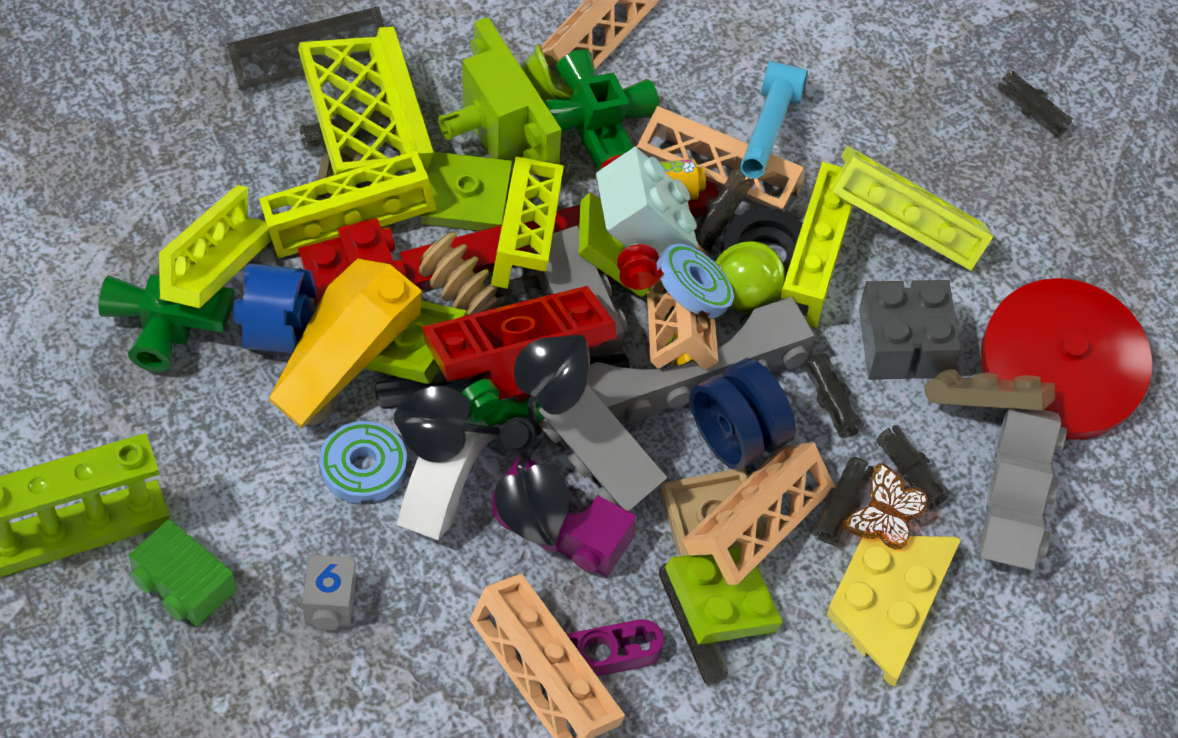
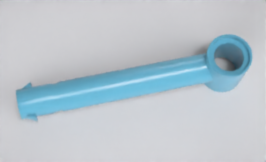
(781, 86)

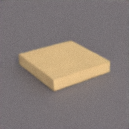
(694, 498)

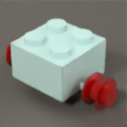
(644, 214)

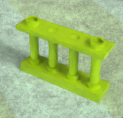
(86, 524)

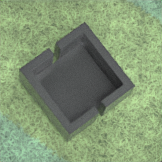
(907, 319)

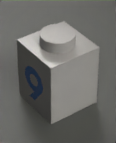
(329, 591)

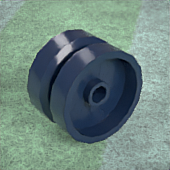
(742, 413)

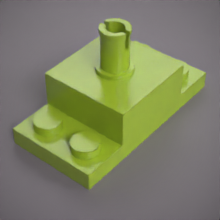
(502, 104)

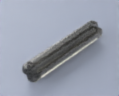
(707, 656)

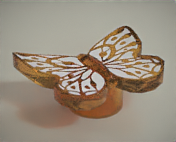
(888, 509)

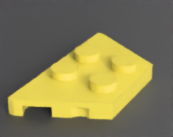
(889, 597)

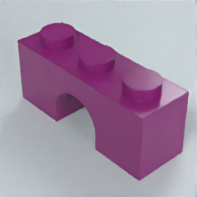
(592, 537)

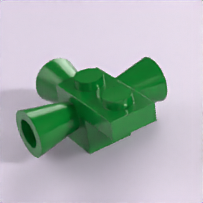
(599, 106)
(161, 320)

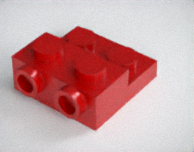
(354, 241)

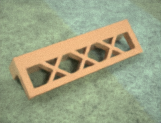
(584, 19)
(722, 151)
(694, 330)
(756, 497)
(547, 660)

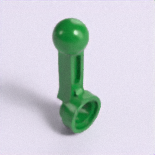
(487, 406)

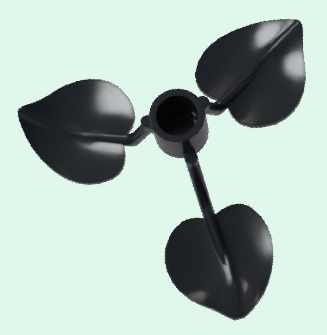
(536, 499)

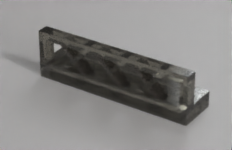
(294, 36)

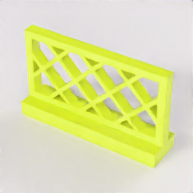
(396, 91)

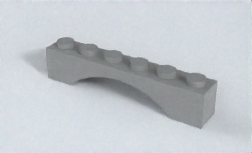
(772, 335)

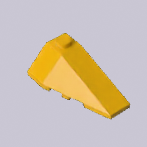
(347, 331)

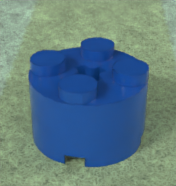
(274, 307)

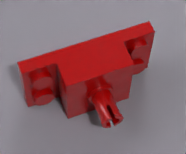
(492, 339)

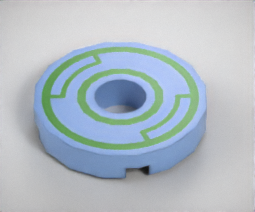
(695, 280)
(358, 440)

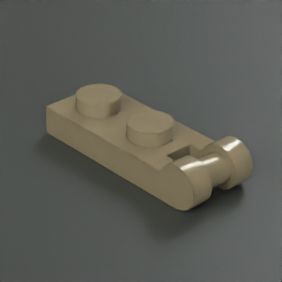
(987, 391)

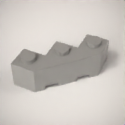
(1022, 487)

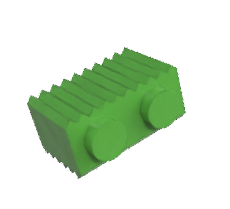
(181, 573)

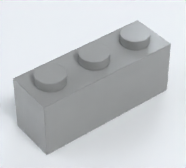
(570, 271)
(604, 450)

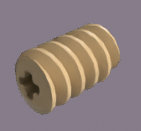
(458, 277)

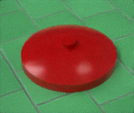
(1079, 342)

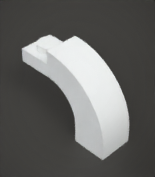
(437, 487)

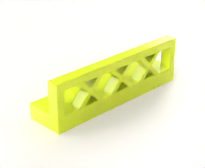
(911, 209)
(519, 211)
(314, 221)
(818, 245)
(211, 250)

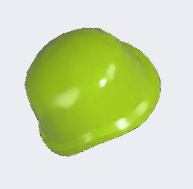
(542, 77)
(754, 275)

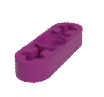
(626, 631)

